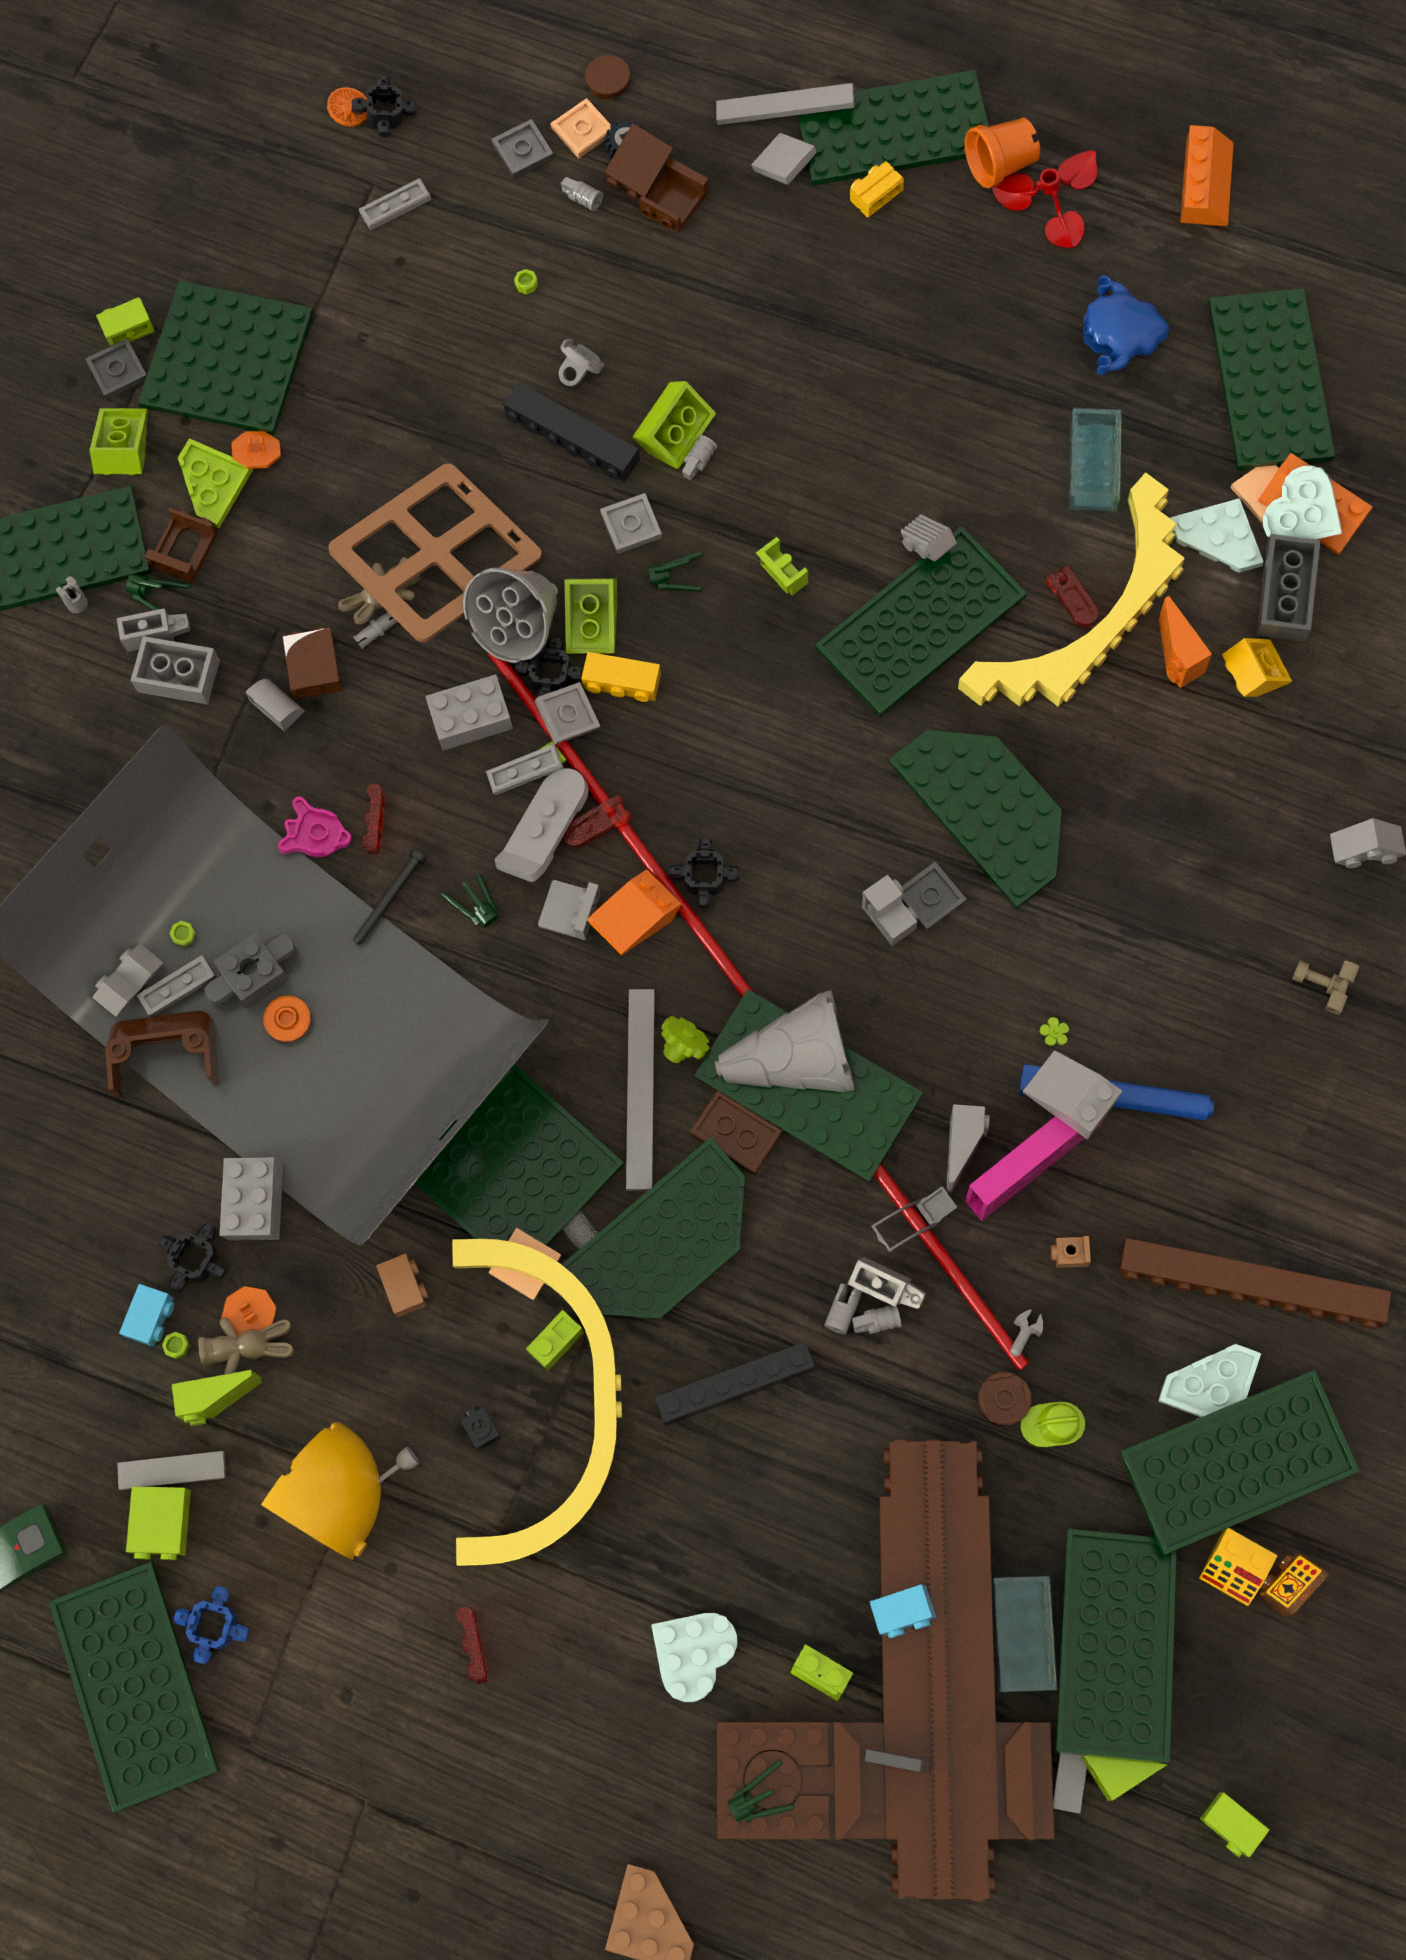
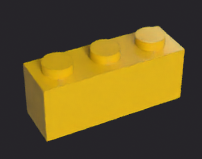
(621, 677)

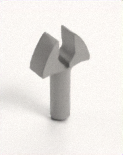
(1025, 1331)

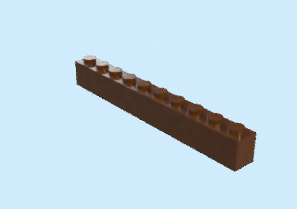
(1255, 1283)

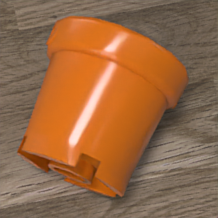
(1000, 150)

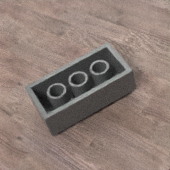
(1288, 588)

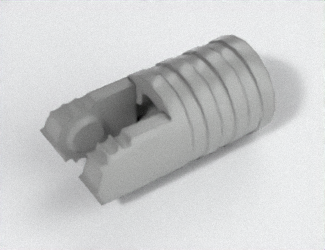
(72, 591)
(841, 1313)

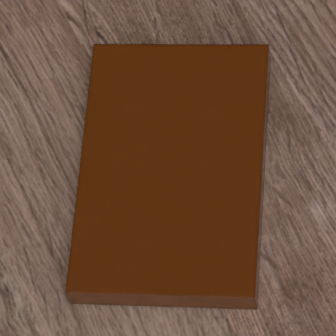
(737, 1131)

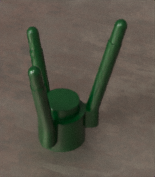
(660, 573)
(142, 585)
(485, 913)
(744, 1805)

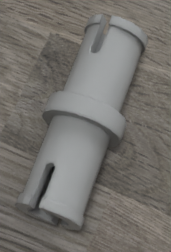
(375, 629)

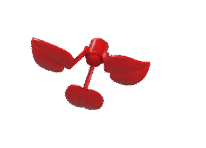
(1078, 171)

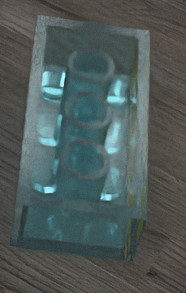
(1095, 459)
(1024, 1634)

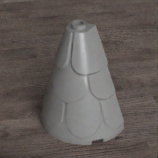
(792, 1051)

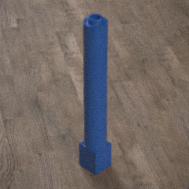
(1148, 1098)

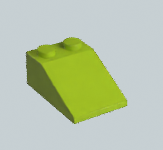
(119, 441)
(590, 615)
(210, 1396)

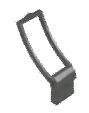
(933, 1208)

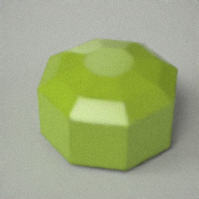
(526, 281)
(182, 933)
(176, 1345)

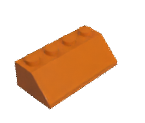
(1206, 177)
(1350, 507)

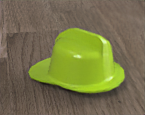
(1053, 1424)

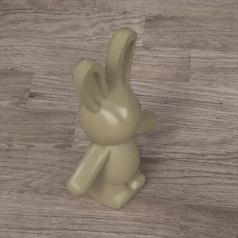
(369, 602)
(249, 1344)

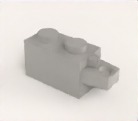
(150, 624)
(885, 1284)

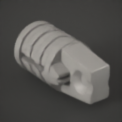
(582, 193)
(698, 456)
(877, 1320)

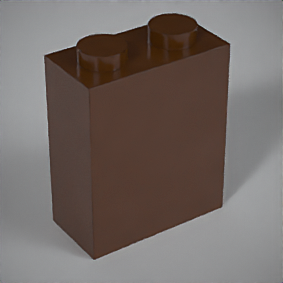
(637, 162)

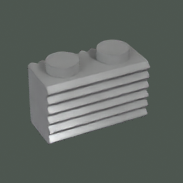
(928, 538)

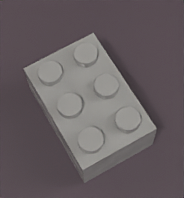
(175, 670)
(469, 712)
(251, 1199)

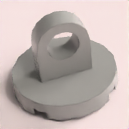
(580, 359)

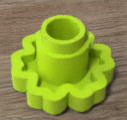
(683, 1040)

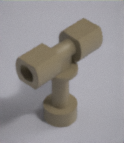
(1336, 985)

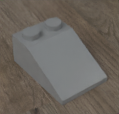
(1073, 1093)
(966, 1132)

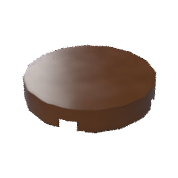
(607, 76)
(1004, 1398)

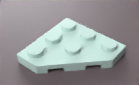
(1220, 535)
(1211, 1381)

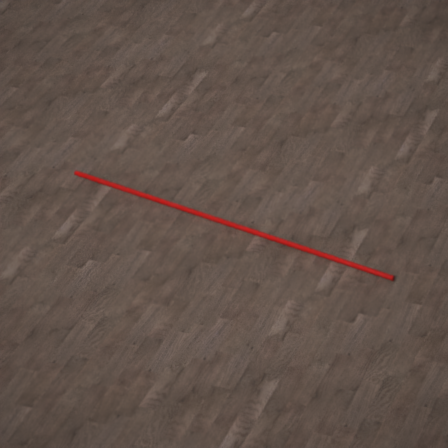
(741, 986)

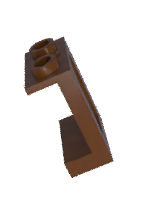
(179, 522)

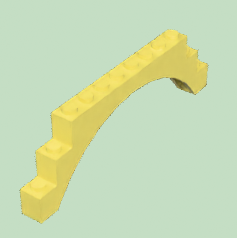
(1062, 670)

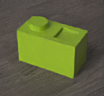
(125, 322)
(555, 1340)
(1234, 1825)

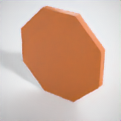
(255, 449)
(249, 1309)

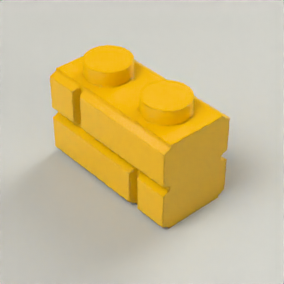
(876, 189)

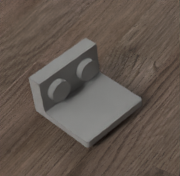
(569, 908)

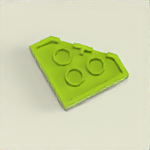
(212, 480)

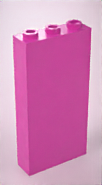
(1021, 1167)

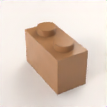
(402, 1285)

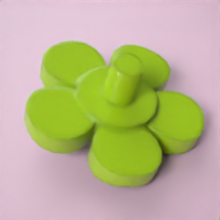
(1054, 1032)

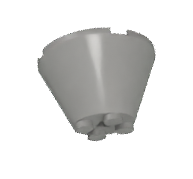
(510, 612)

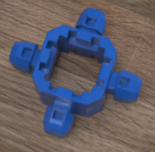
(230, 1630)

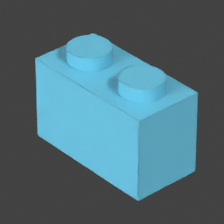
(147, 1315)
(903, 1611)

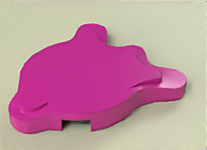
(313, 832)

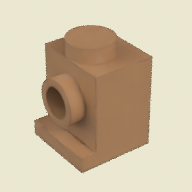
(1079, 1259)

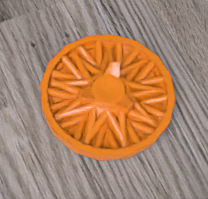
(340, 107)
(287, 1018)

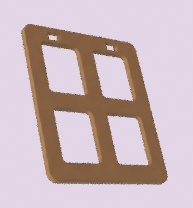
(433, 550)

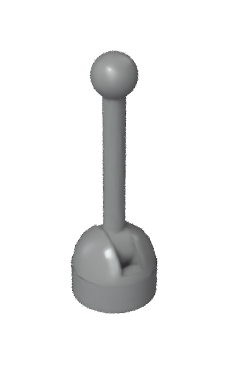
(405, 1460)

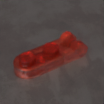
(1073, 597)
(374, 819)
(596, 823)
(472, 1644)

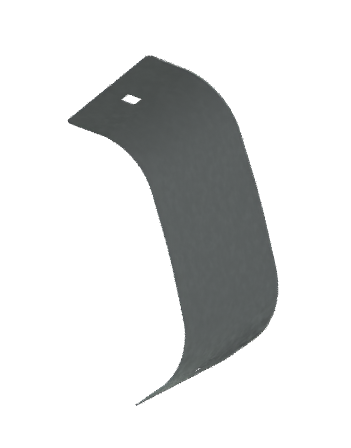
(392, 1030)

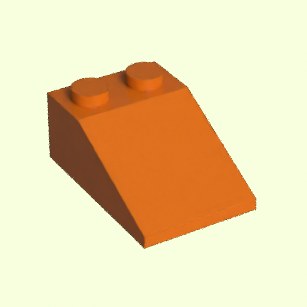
(1183, 649)
(635, 912)

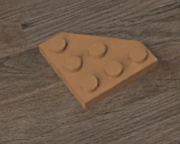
(647, 1921)

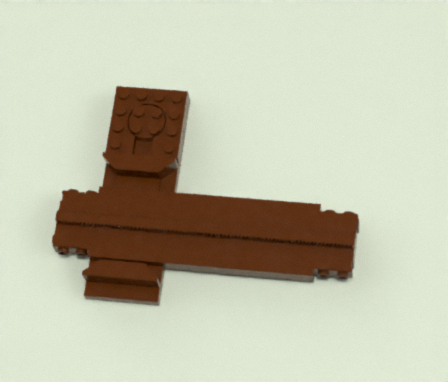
(936, 1706)

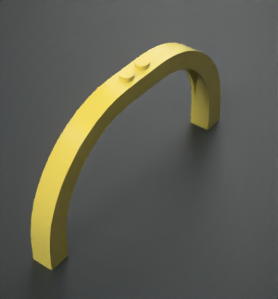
(517, 1257)

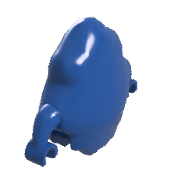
(1121, 326)

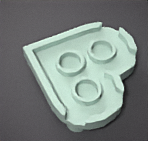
(1306, 506)
(691, 1651)

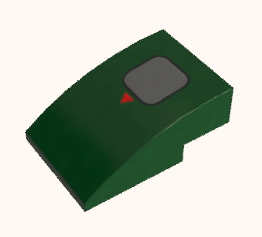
(28, 1545)

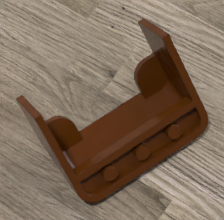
(193, 1028)

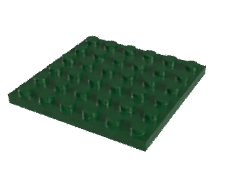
(226, 357)
(518, 1165)

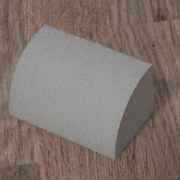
(274, 703)

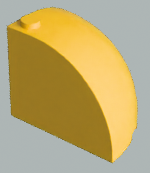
(331, 1491)

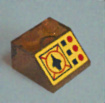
(1292, 1584)

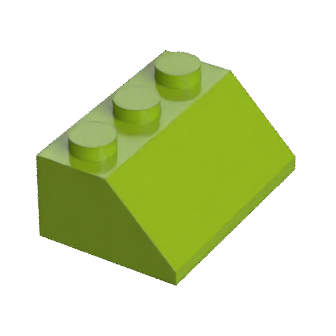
(674, 424)

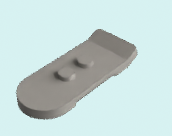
(543, 825)

